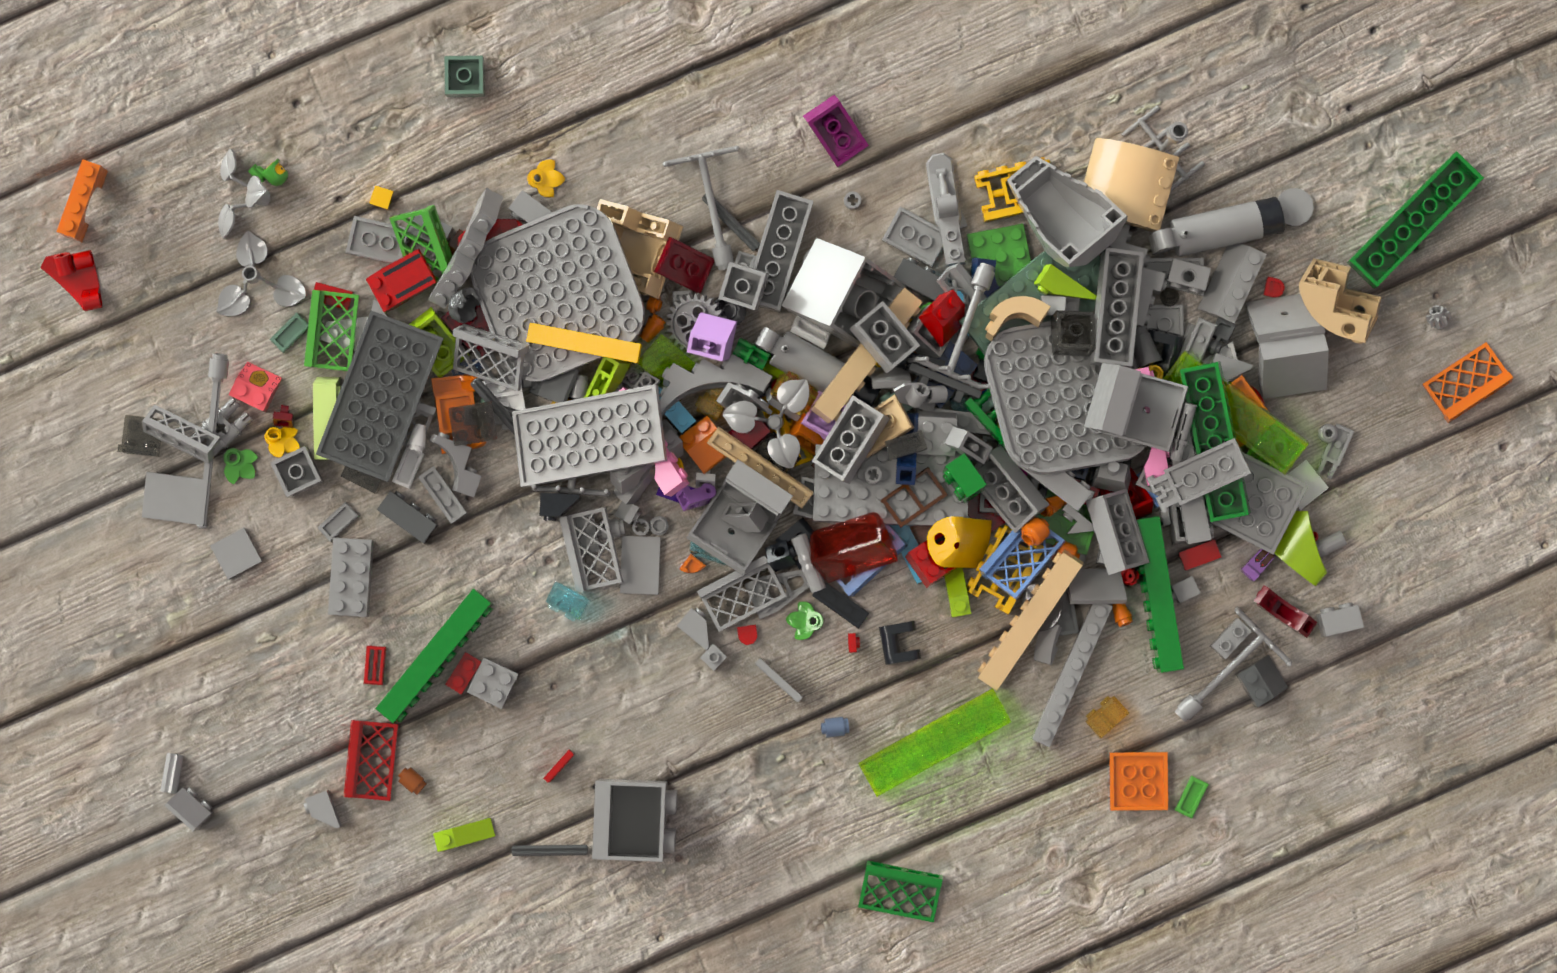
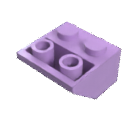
(712, 337)

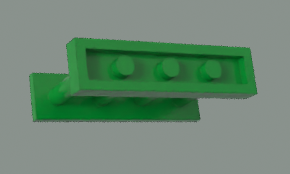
(987, 420)

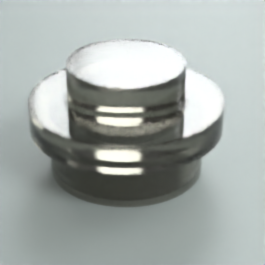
(1169, 297)

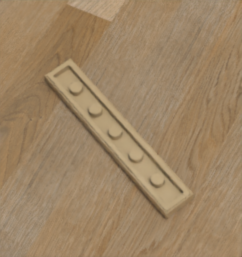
(737, 450)

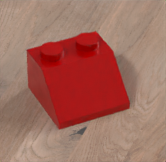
(943, 316)

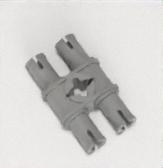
(232, 429)

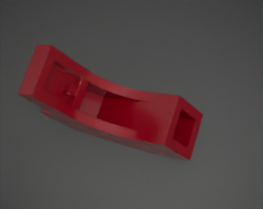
(1284, 612)

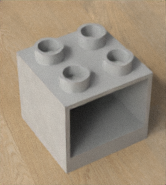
(633, 820)

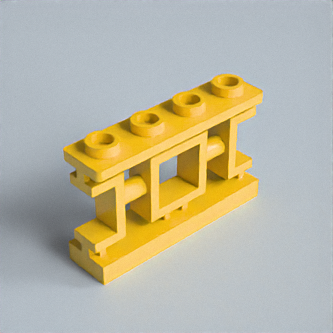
(1000, 171)
(1006, 608)

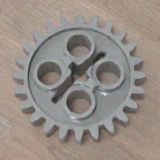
(688, 308)

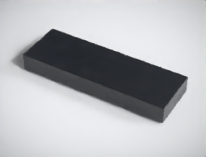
(841, 605)

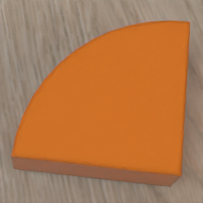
(692, 565)

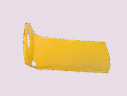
(972, 538)

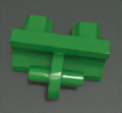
(751, 353)

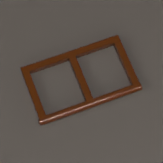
(922, 509)

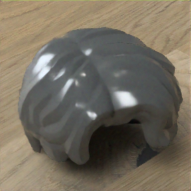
(463, 305)
(732, 311)

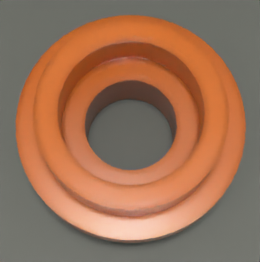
(654, 304)

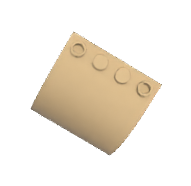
(1133, 179)
(642, 242)
(1334, 305)

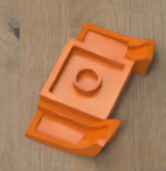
(450, 393)

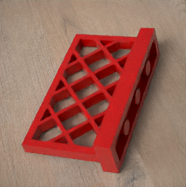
(353, 759)

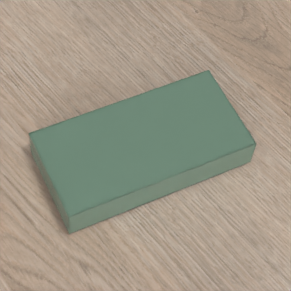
(289, 333)

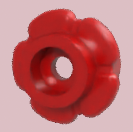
(1125, 576)

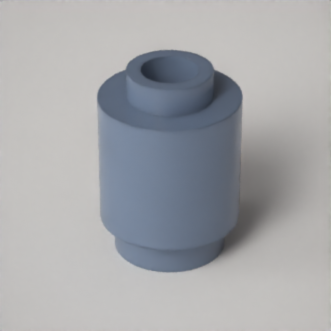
(835, 727)

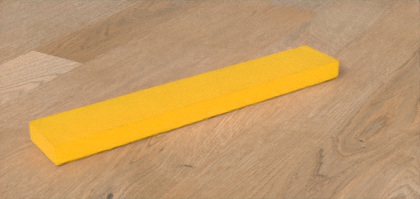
(584, 343)

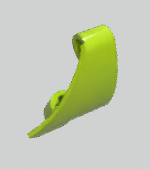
(1300, 550)

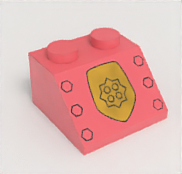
(255, 386)

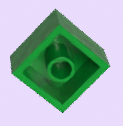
(963, 478)

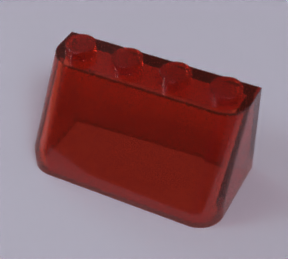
(852, 547)

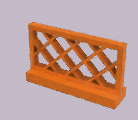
(1476, 396)

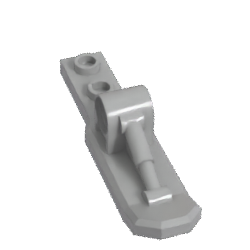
(946, 206)

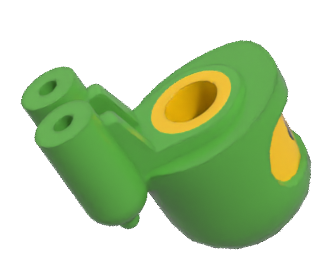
(274, 173)

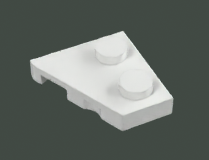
(344, 341)
(508, 397)

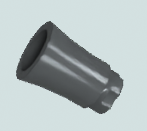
(1145, 349)

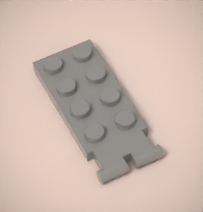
(1200, 474)

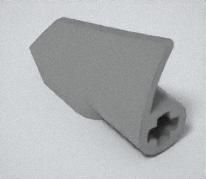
(920, 395)

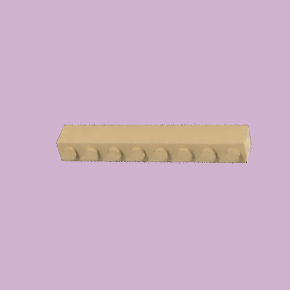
(860, 364)
(1030, 620)

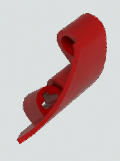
(77, 276)

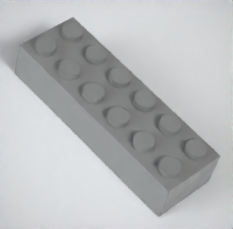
(781, 245)
(1117, 307)

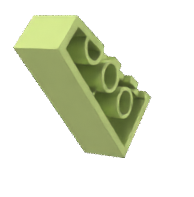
(324, 398)

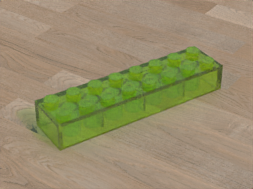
(1253, 423)
(934, 742)

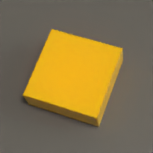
(381, 197)

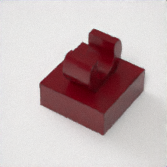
(283, 418)

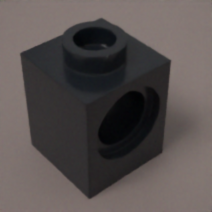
(777, 559)

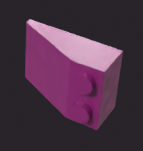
(835, 130)

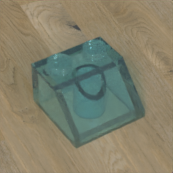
(568, 601)

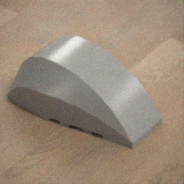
(1065, 213)

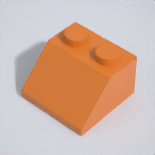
(696, 445)

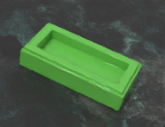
(1191, 797)

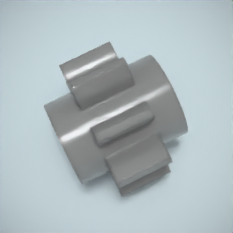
(1438, 317)

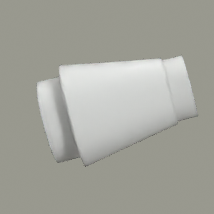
(417, 439)

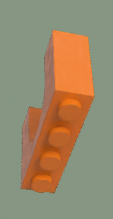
(73, 218)

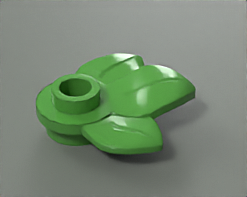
(241, 467)
(802, 620)

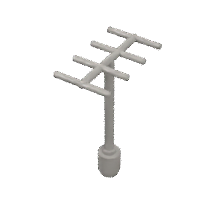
(1175, 134)
(722, 252)
(982, 282)
(578, 391)
(1192, 704)

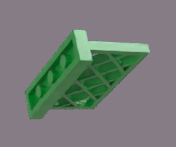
(905, 875)

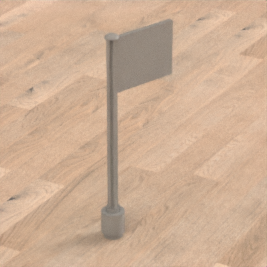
(184, 497)

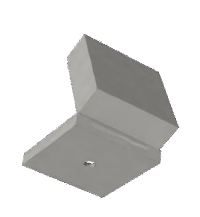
(1290, 347)
(1120, 403)
(739, 486)

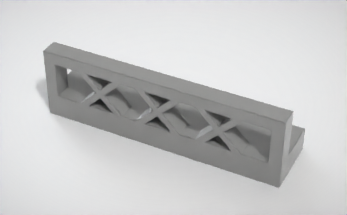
(960, 279)
(180, 440)

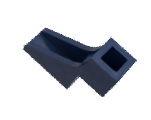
(907, 465)

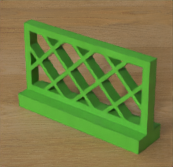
(433, 230)
(314, 329)

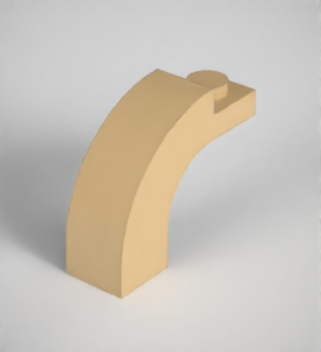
(1016, 307)

